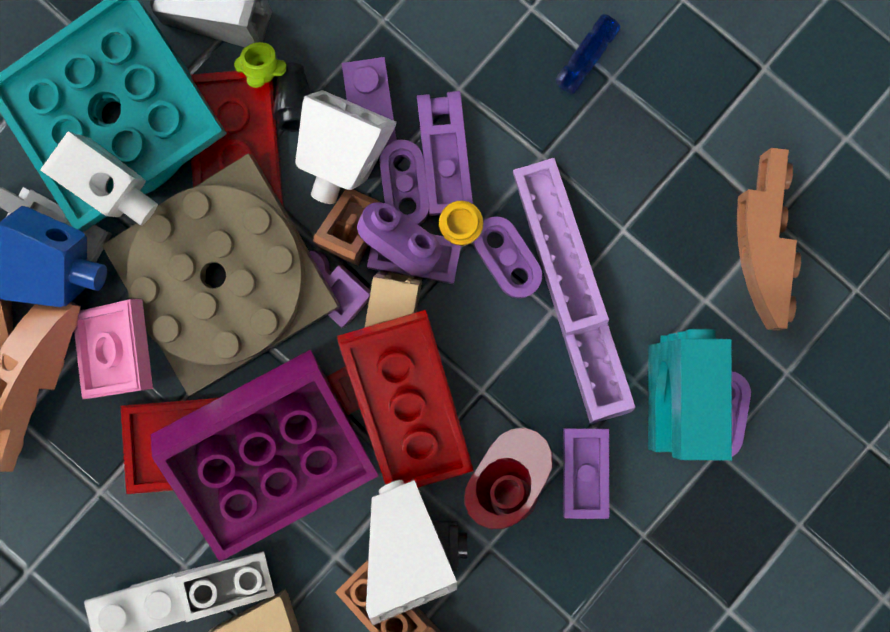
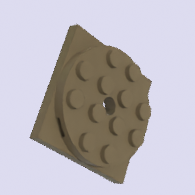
(268, 286)

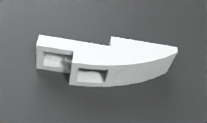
(182, 596)

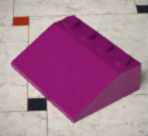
(262, 456)

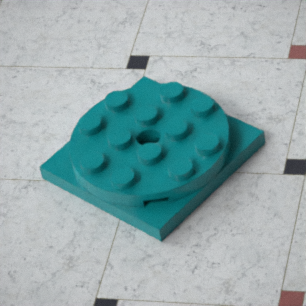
(102, 59)

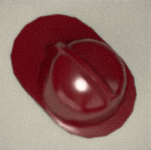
(509, 479)

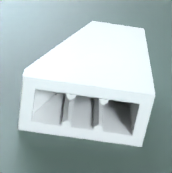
(404, 554)

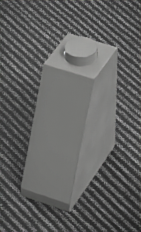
(225, 20)

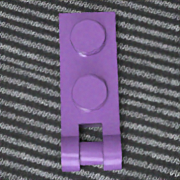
(444, 152)

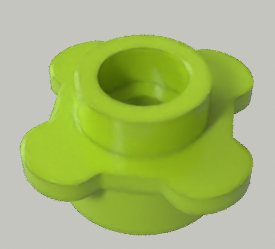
(259, 64)

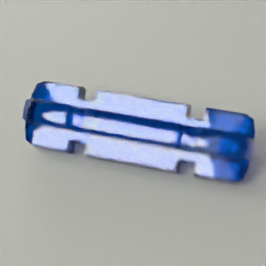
(588, 53)

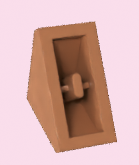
(339, 230)

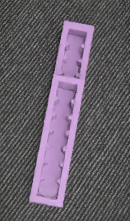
(573, 292)

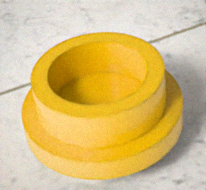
(461, 223)

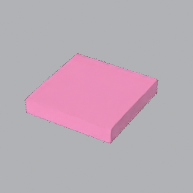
(113, 349)

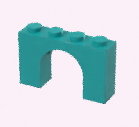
(690, 395)

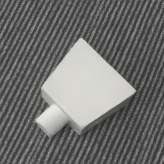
(339, 143)
(86, 170)

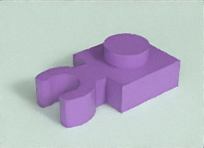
(346, 287)

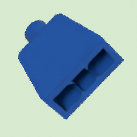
(44, 260)

